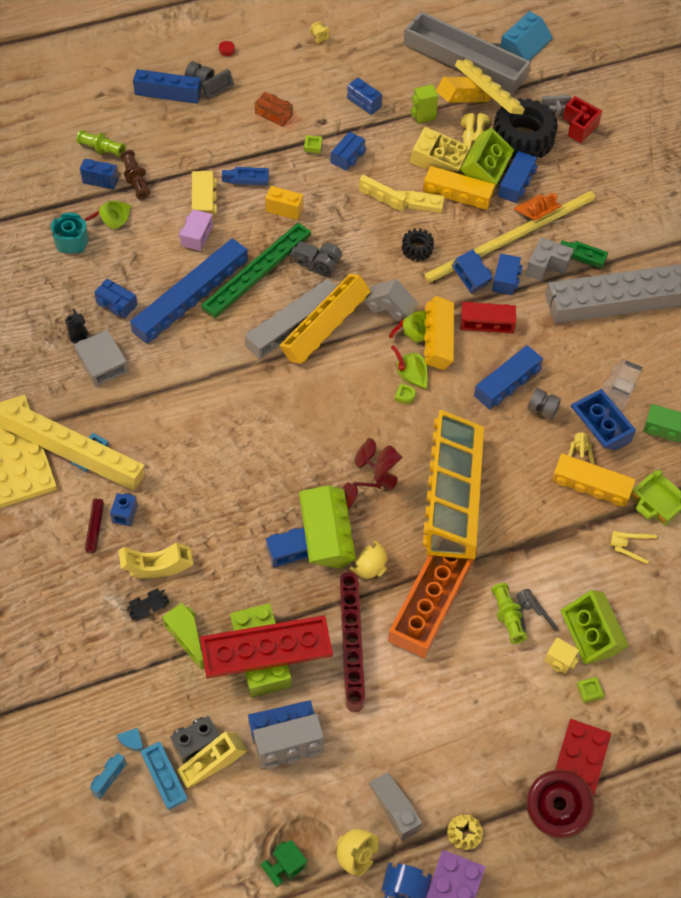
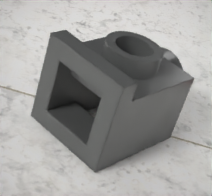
(304, 254)

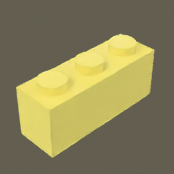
(203, 192)

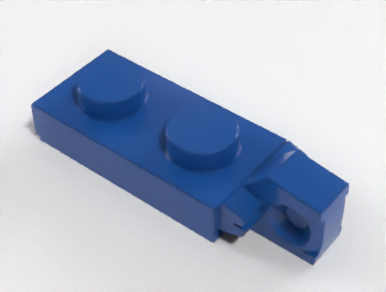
(246, 176)

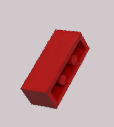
(488, 317)

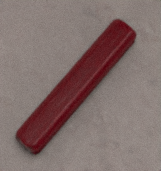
(94, 525)

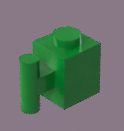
(288, 861)

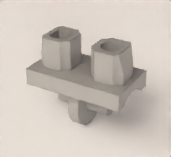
(556, 103)

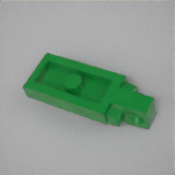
(587, 253)

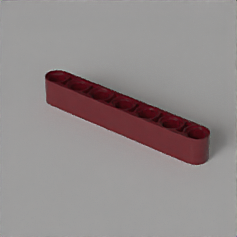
(350, 650)

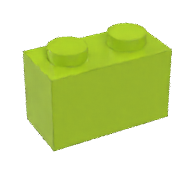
(424, 104)

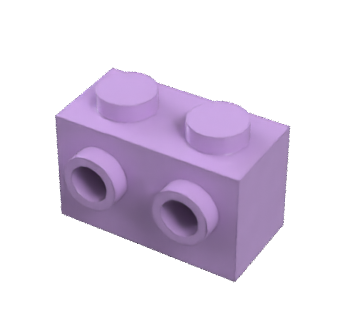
(196, 230)

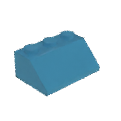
(526, 36)

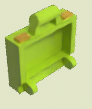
(657, 498)

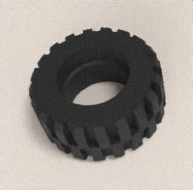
(535, 117)

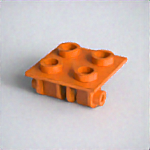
(539, 206)

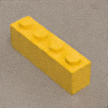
(461, 90)
(458, 187)
(439, 333)
(593, 480)

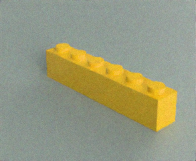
(325, 318)

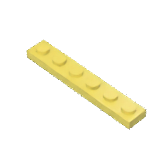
(491, 88)

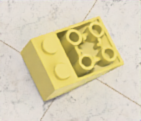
(438, 151)

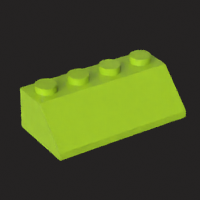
(327, 526)

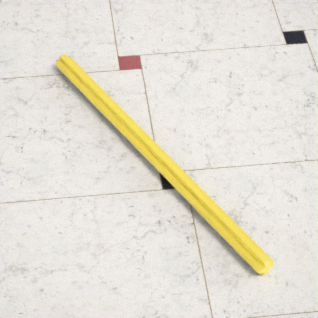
(515, 234)

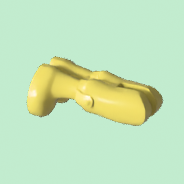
(468, 122)

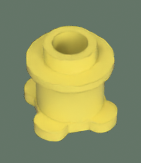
(318, 30)

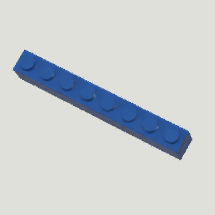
(189, 291)

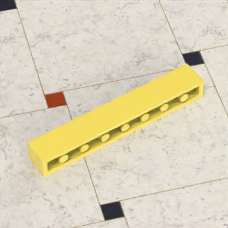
(71, 445)

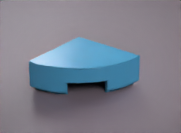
(131, 739)

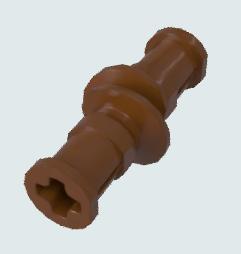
(134, 174)

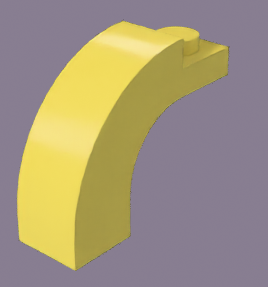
(156, 564)

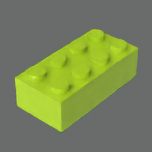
(264, 680)

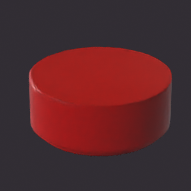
(226, 48)

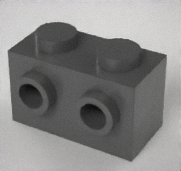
(193, 738)

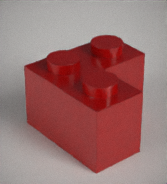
(582, 118)

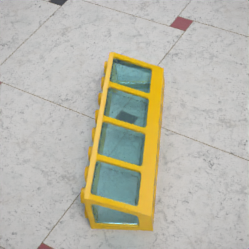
(454, 487)

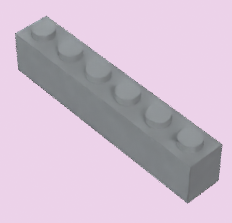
(277, 328)

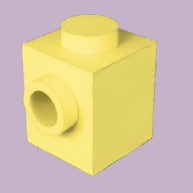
(562, 656)

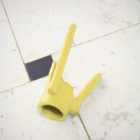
(582, 444)
(620, 539)

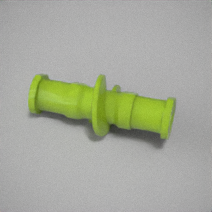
(100, 142)
(509, 613)

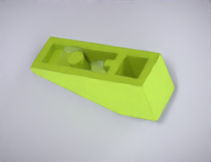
(182, 626)

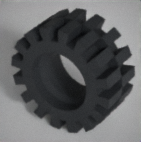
(417, 237)

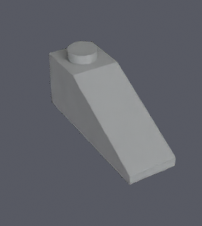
(396, 806)

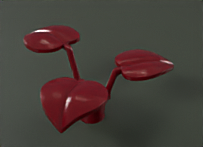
(385, 461)

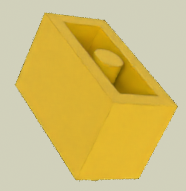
(284, 202)

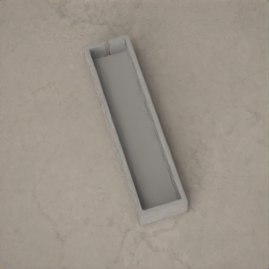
(453, 44)
(614, 293)

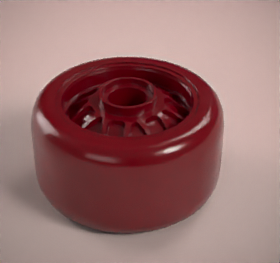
(578, 809)

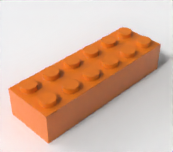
(429, 603)

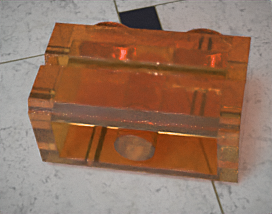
(274, 108)

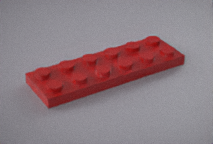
(266, 646)

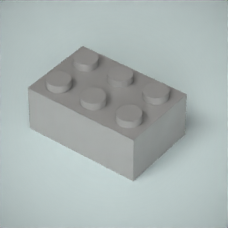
(289, 741)

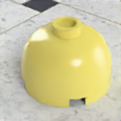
(371, 561)
(355, 851)

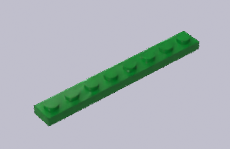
(255, 270)

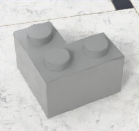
(548, 256)
(391, 297)

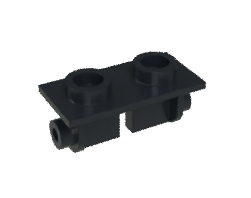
(76, 327)
(139, 606)

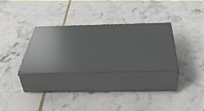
(217, 84)

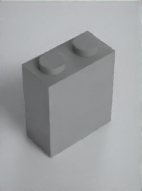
(101, 358)

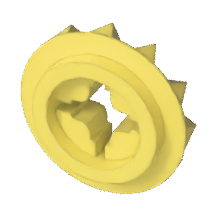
(471, 840)

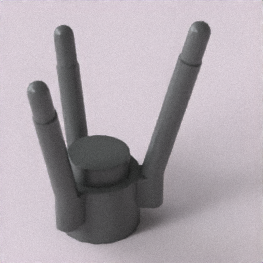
(528, 601)

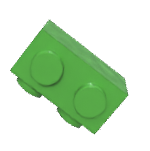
(663, 423)

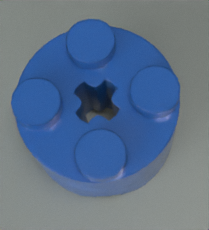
(405, 882)

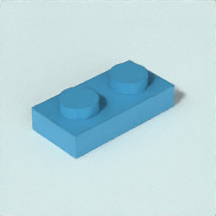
(112, 769)

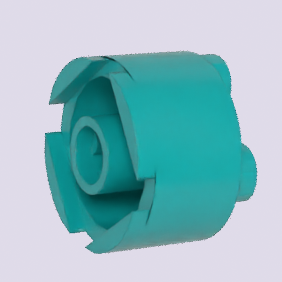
(70, 233)

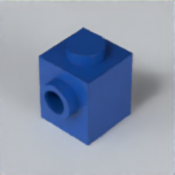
(124, 509)

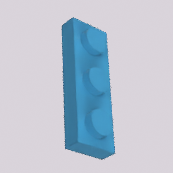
(164, 775)

